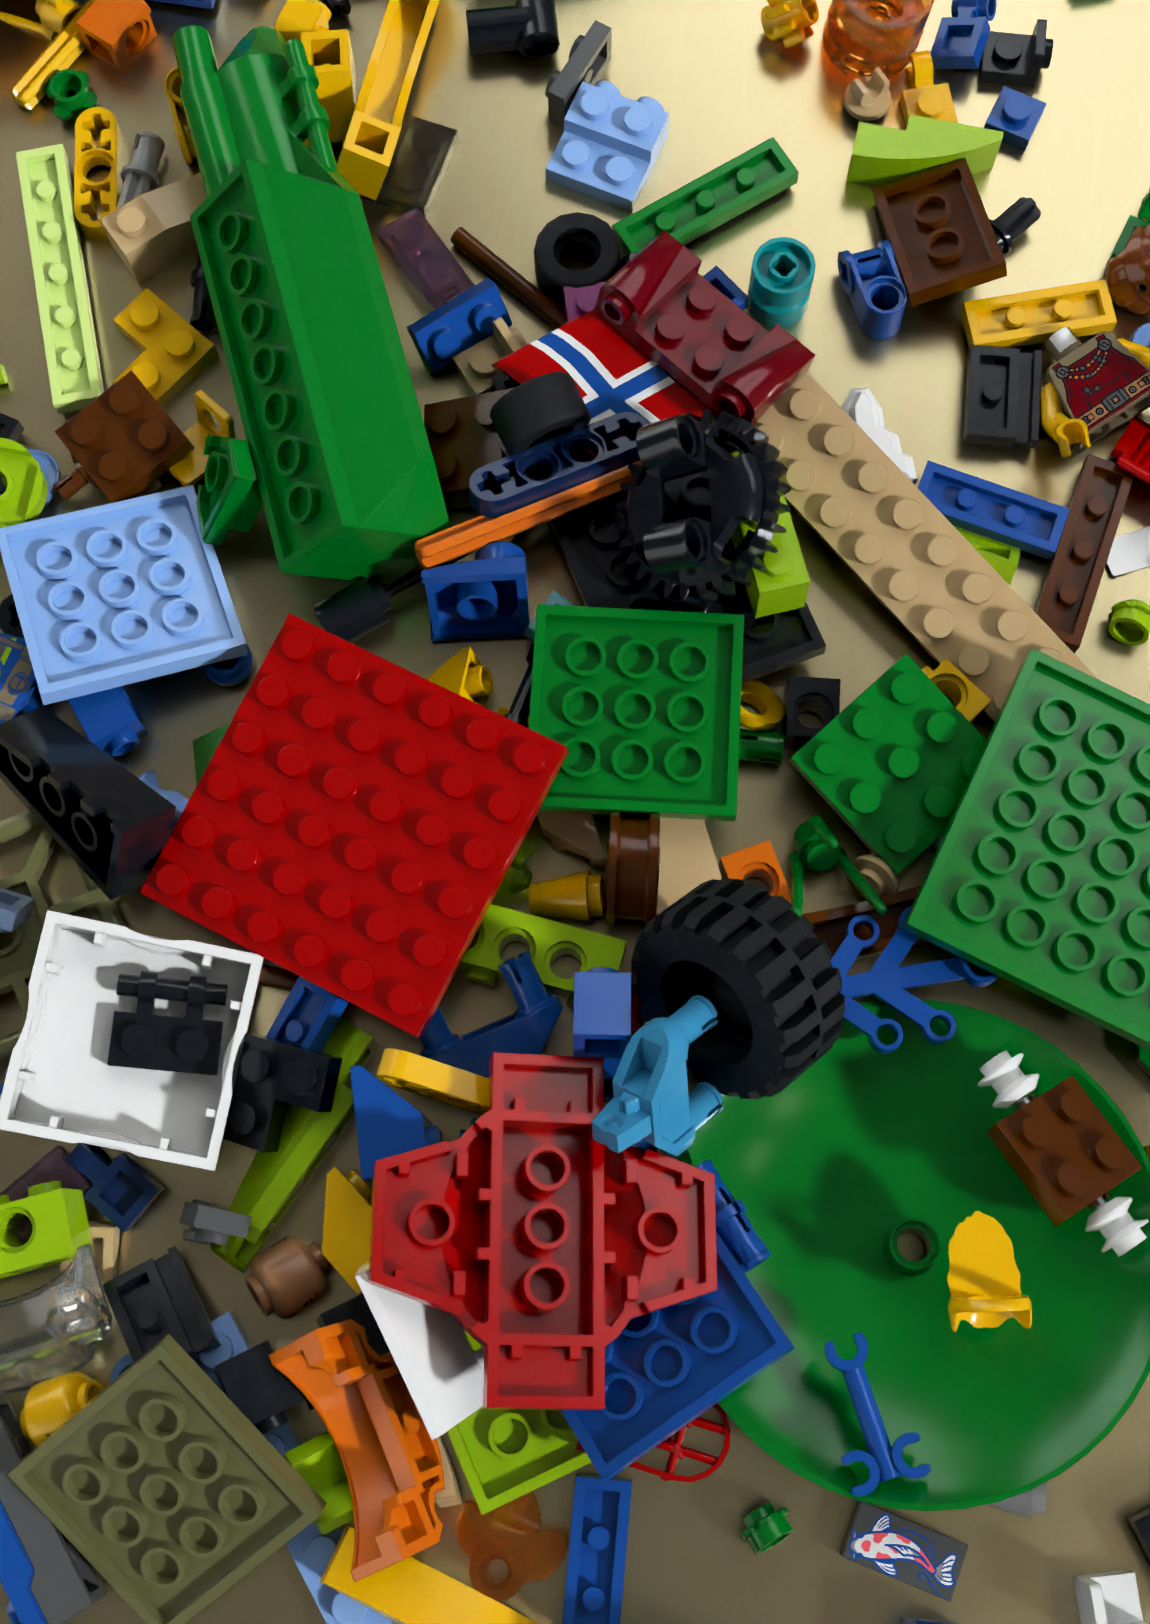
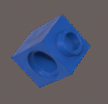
(110, 720)

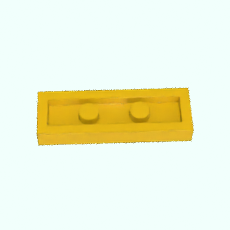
(1038, 314)

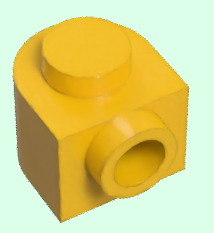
(302, 16)

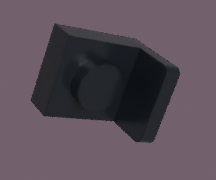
(1016, 57)

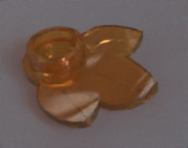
(513, 1536)

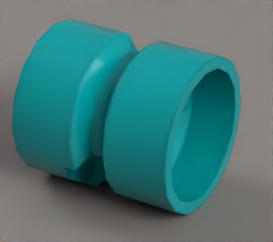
(781, 282)

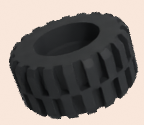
(760, 973)

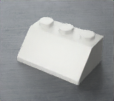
(430, 1354)

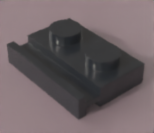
(1002, 396)
(160, 1301)

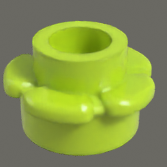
(1130, 622)

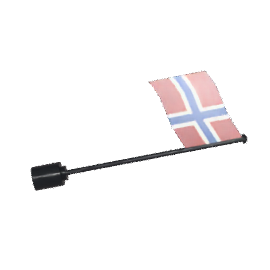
(610, 379)

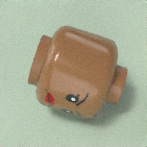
(288, 1277)

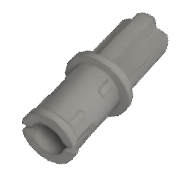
(141, 172)

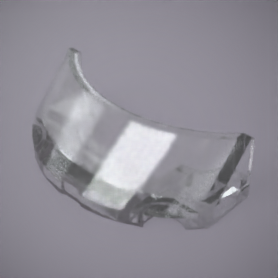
(53, 1325)

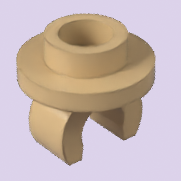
(868, 96)
(878, 874)

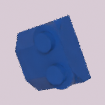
(480, 595)

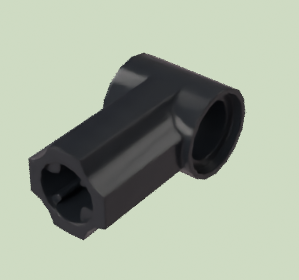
(523, 27)

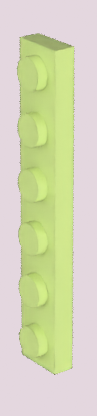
(60, 278)

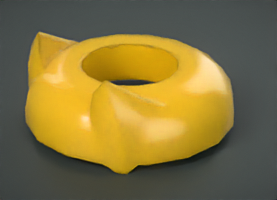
(765, 701)

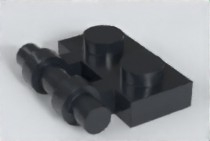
(166, 1041)

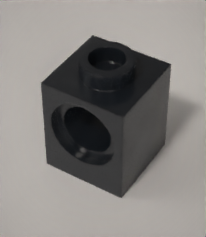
(808, 694)

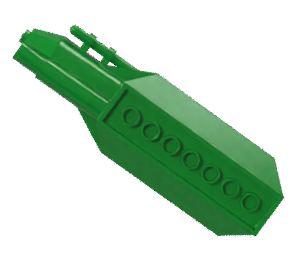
(304, 317)

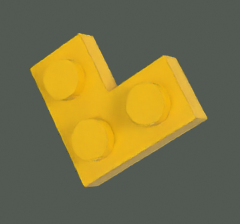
(170, 345)

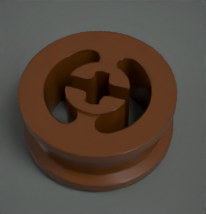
(632, 868)

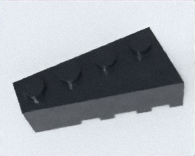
(85, 800)

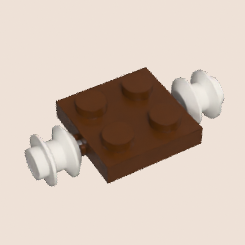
(1063, 1151)

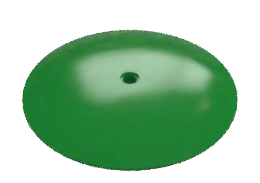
(902, 1148)

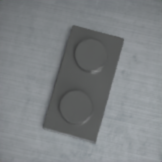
(585, 63)

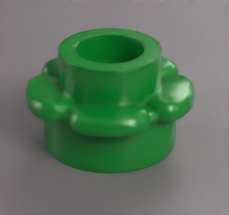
(766, 1527)

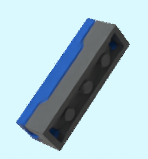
(38, 1564)

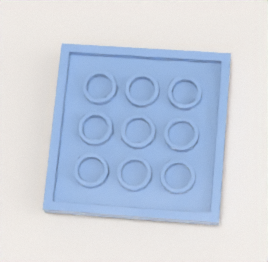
(119, 594)

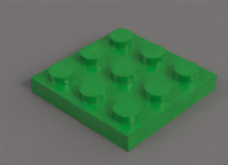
(894, 763)

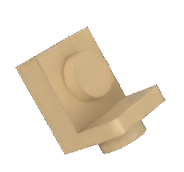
(476, 362)

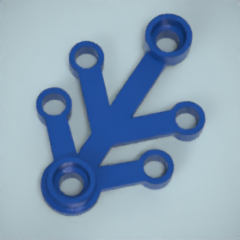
(889, 982)

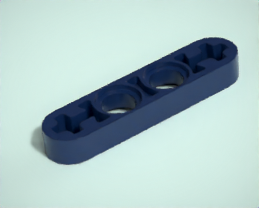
(556, 458)

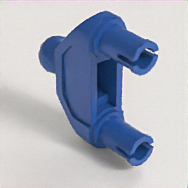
(519, 1033)

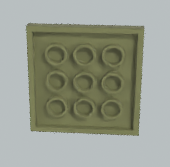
(167, 1487)

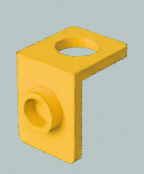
(193, 465)

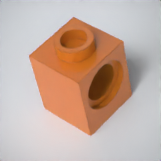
(117, 31)
(756, 862)

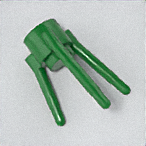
(820, 851)

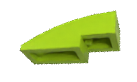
(892, 154)

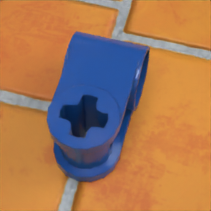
(873, 281)

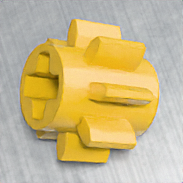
(789, 20)

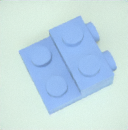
(608, 144)

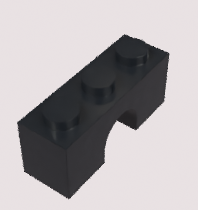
(264, 1391)

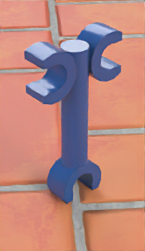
(883, 1460)

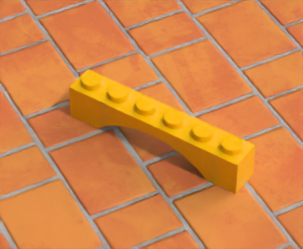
(385, 94)

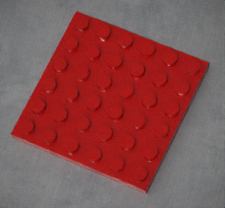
(355, 824)

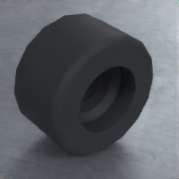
(572, 235)
(539, 411)

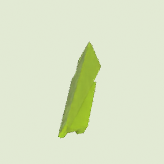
(305, 1140)

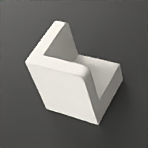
(1108, 1598)

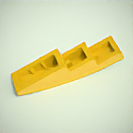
(414, 1592)

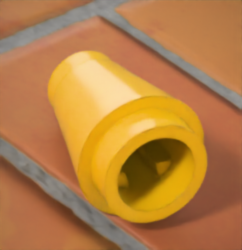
(570, 896)

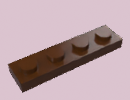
(1083, 549)

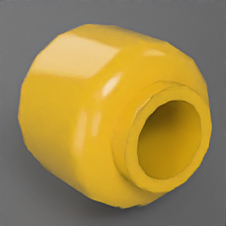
(54, 1402)

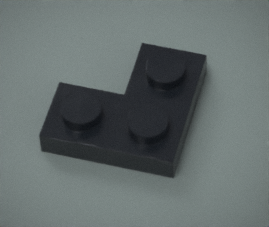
(270, 1078)

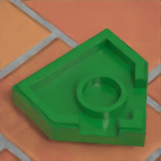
(230, 490)

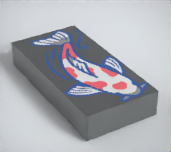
(904, 1550)

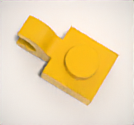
(923, 96)

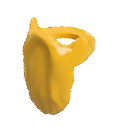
(984, 1276)

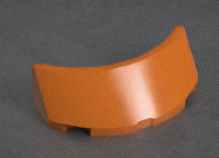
(379, 1437)

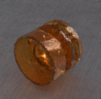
(874, 34)

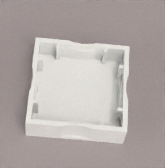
(59, 1065)

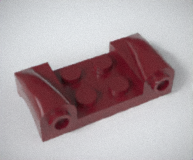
(700, 332)

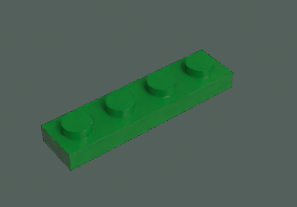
(710, 198)

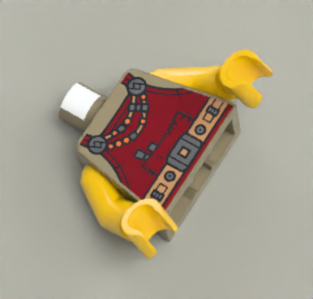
(1092, 388)

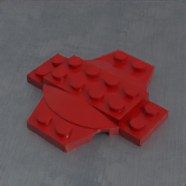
(542, 1232)

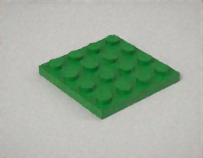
(641, 708)

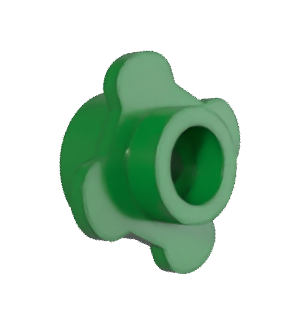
(68, 83)

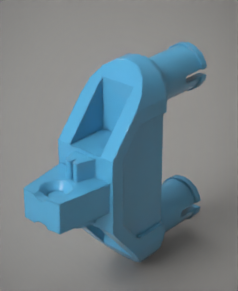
(653, 1085)

